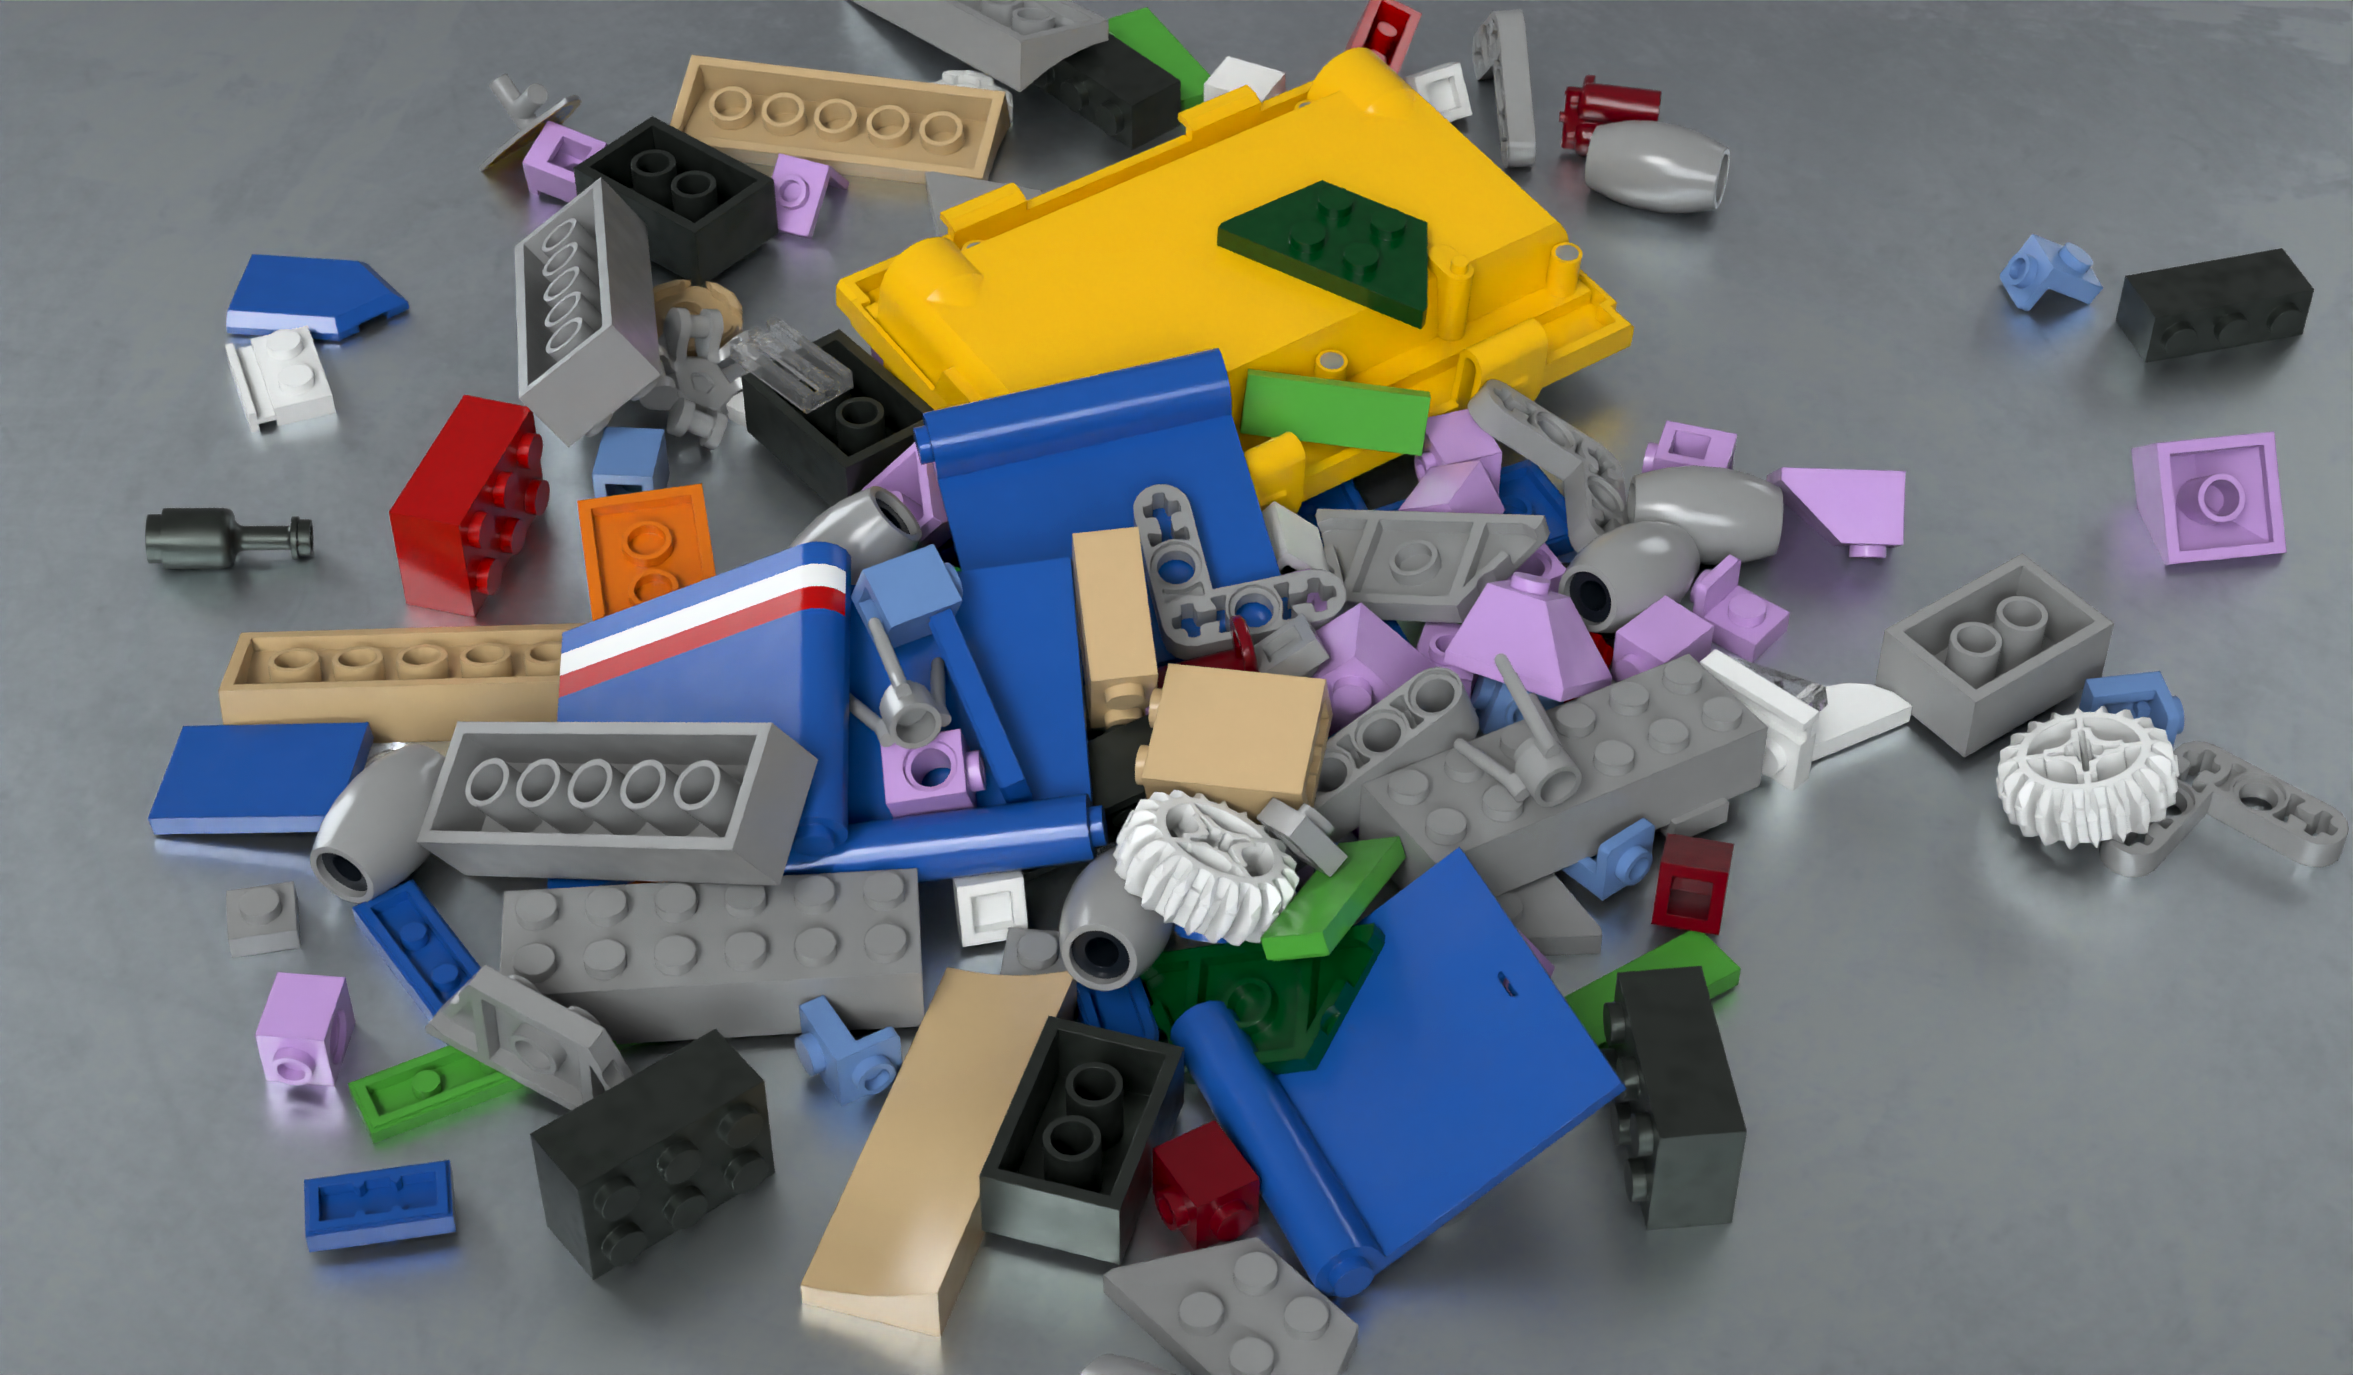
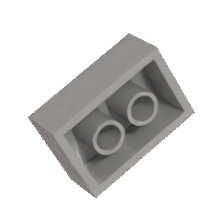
(1993, 654)

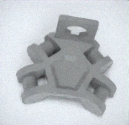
(694, 386)

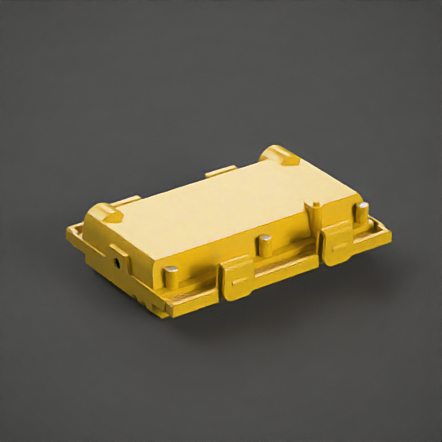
(1134, 275)

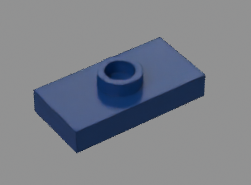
(379, 1206)

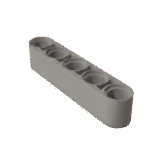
(1396, 732)

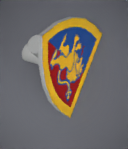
(522, 111)

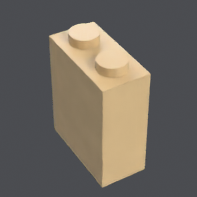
(1114, 625)
(1236, 737)

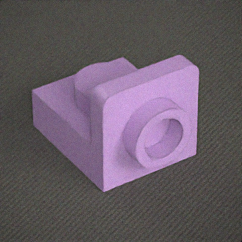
(1740, 618)

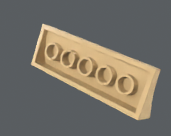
(841, 119)
(397, 679)
(914, 1196)

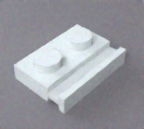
(280, 378)
(1788, 719)

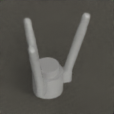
(907, 709)
(1541, 761)

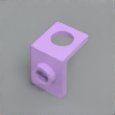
(800, 193)

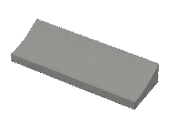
(999, 37)

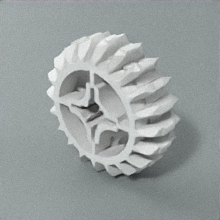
(2087, 777)
(1205, 867)

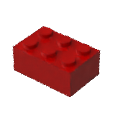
(469, 506)

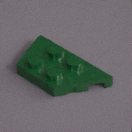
(1341, 247)
(1282, 1005)

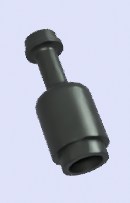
(206, 535)

